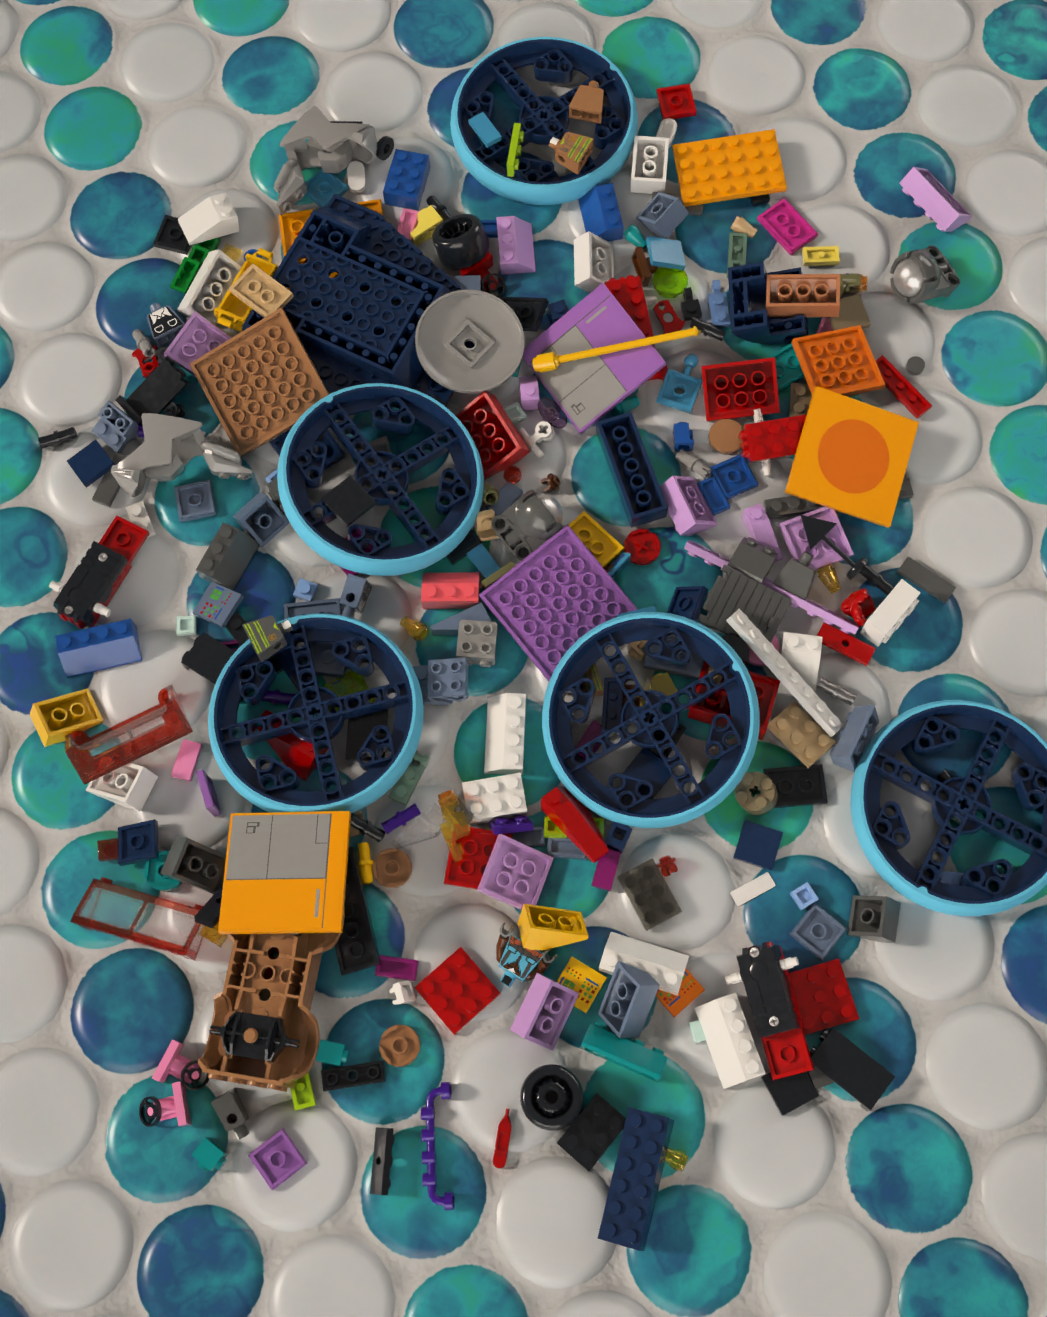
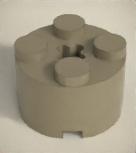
(761, 802)

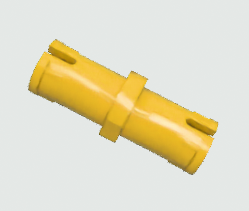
(365, 863)

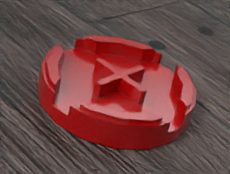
(642, 546)

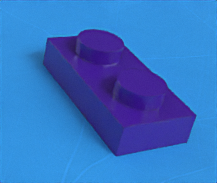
(518, 824)

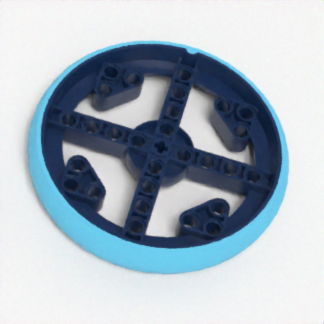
(542, 119)
(412, 406)
(569, 679)
(380, 772)
(882, 848)

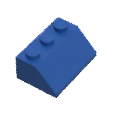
(602, 213)

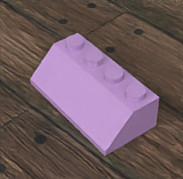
(934, 199)

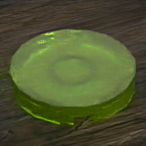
(670, 282)

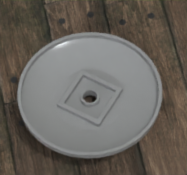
(473, 318)

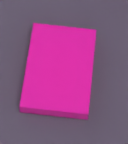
(787, 226)

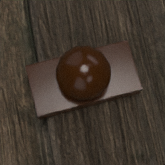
(643, 266)

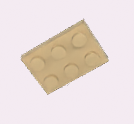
(260, 291)
(801, 734)

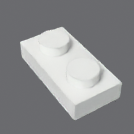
(139, 516)

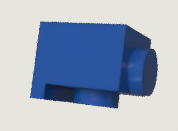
(682, 437)

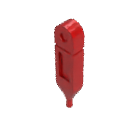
(502, 1141)

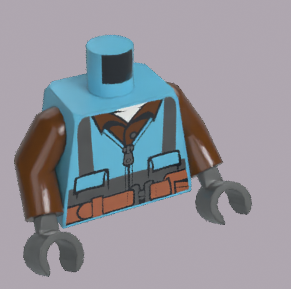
(519, 961)

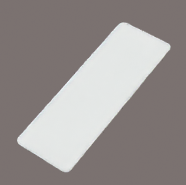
(752, 889)

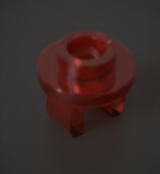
(666, 864)

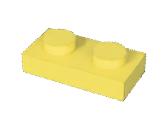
(820, 256)

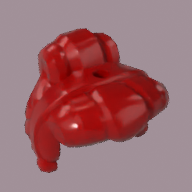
(859, 606)

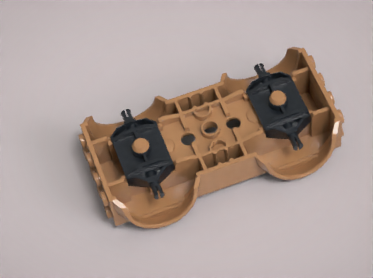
(271, 1038)

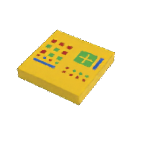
(583, 981)

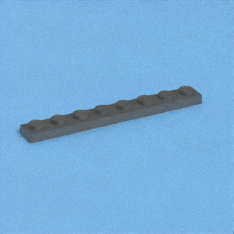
(794, 505)

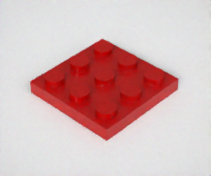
(477, 851)
(457, 990)
(823, 996)

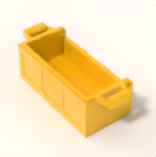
(233, 311)

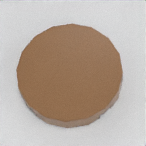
(724, 436)
(392, 868)
(399, 1045)

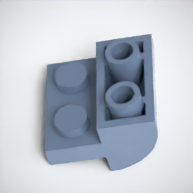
(115, 427)

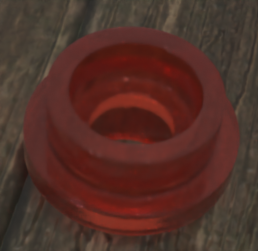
(512, 474)

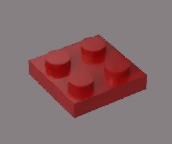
(676, 101)

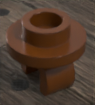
(553, 483)

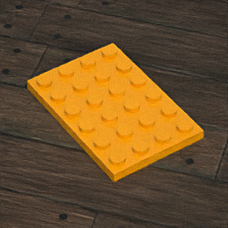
(729, 168)

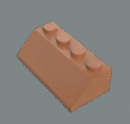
(803, 295)

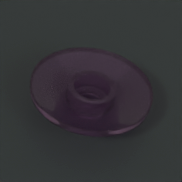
(552, 413)

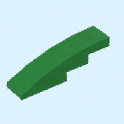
(192, 264)

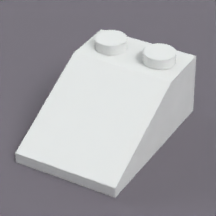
(209, 220)
(803, 655)
(125, 786)

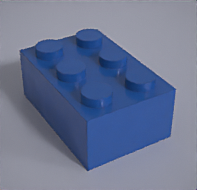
(406, 179)

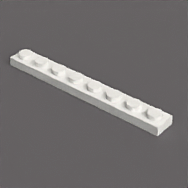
(785, 673)

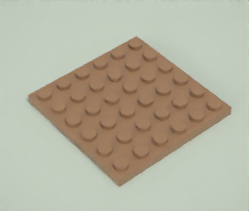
(259, 382)

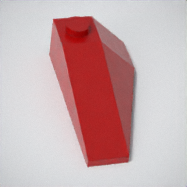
(294, 752)
(574, 822)

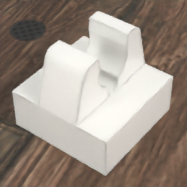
(404, 992)

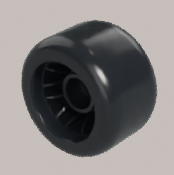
(460, 241)
(551, 1115)

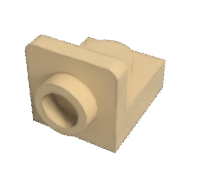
(483, 525)
(634, 651)

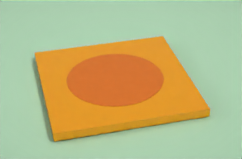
(851, 457)

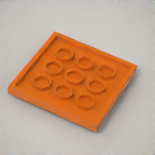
(839, 361)

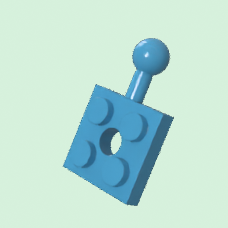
(674, 380)

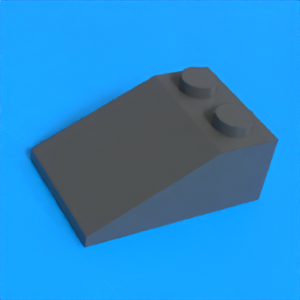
(195, 865)

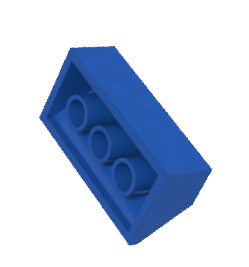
(99, 648)

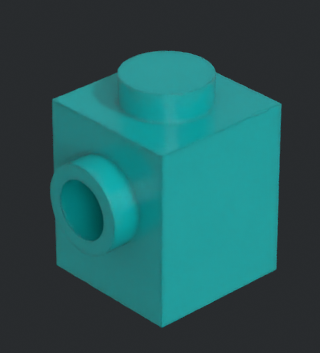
(210, 1155)

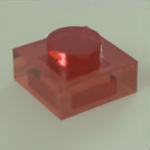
(108, 850)

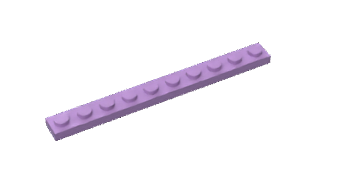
(813, 608)

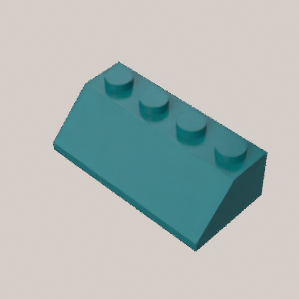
(624, 1052)

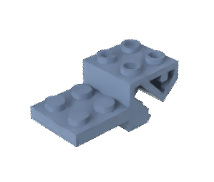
(443, 681)

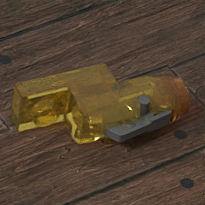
(456, 822)

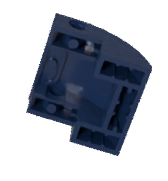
(749, 312)

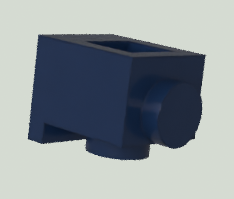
(615, 844)

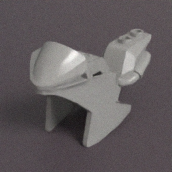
(323, 149)
(168, 448)

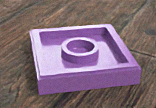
(208, 793)
(277, 1159)

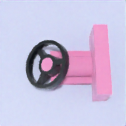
(180, 1067)
(167, 1107)

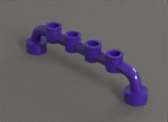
(429, 1157)

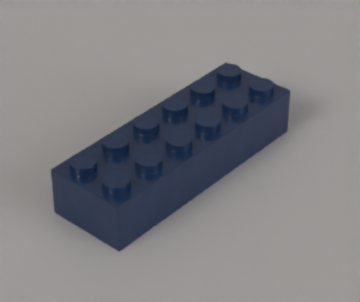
(631, 469)
(636, 1179)

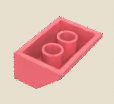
(450, 590)

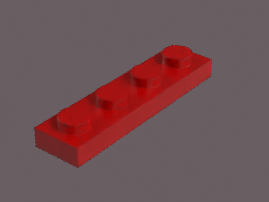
(902, 388)

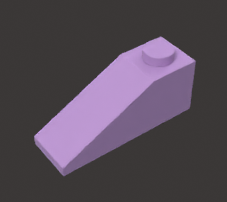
(760, 528)

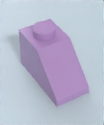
(529, 392)

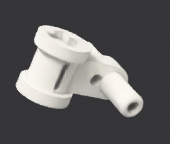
(533, 441)

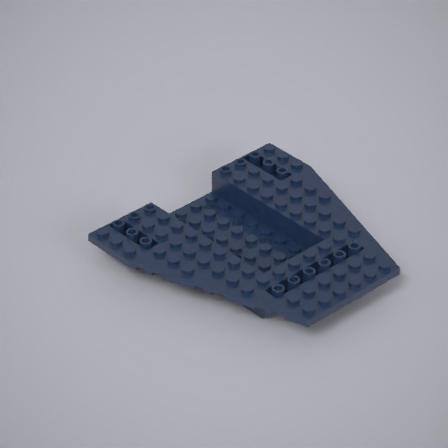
(370, 254)

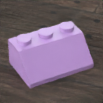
(515, 245)
(687, 505)
(544, 1011)

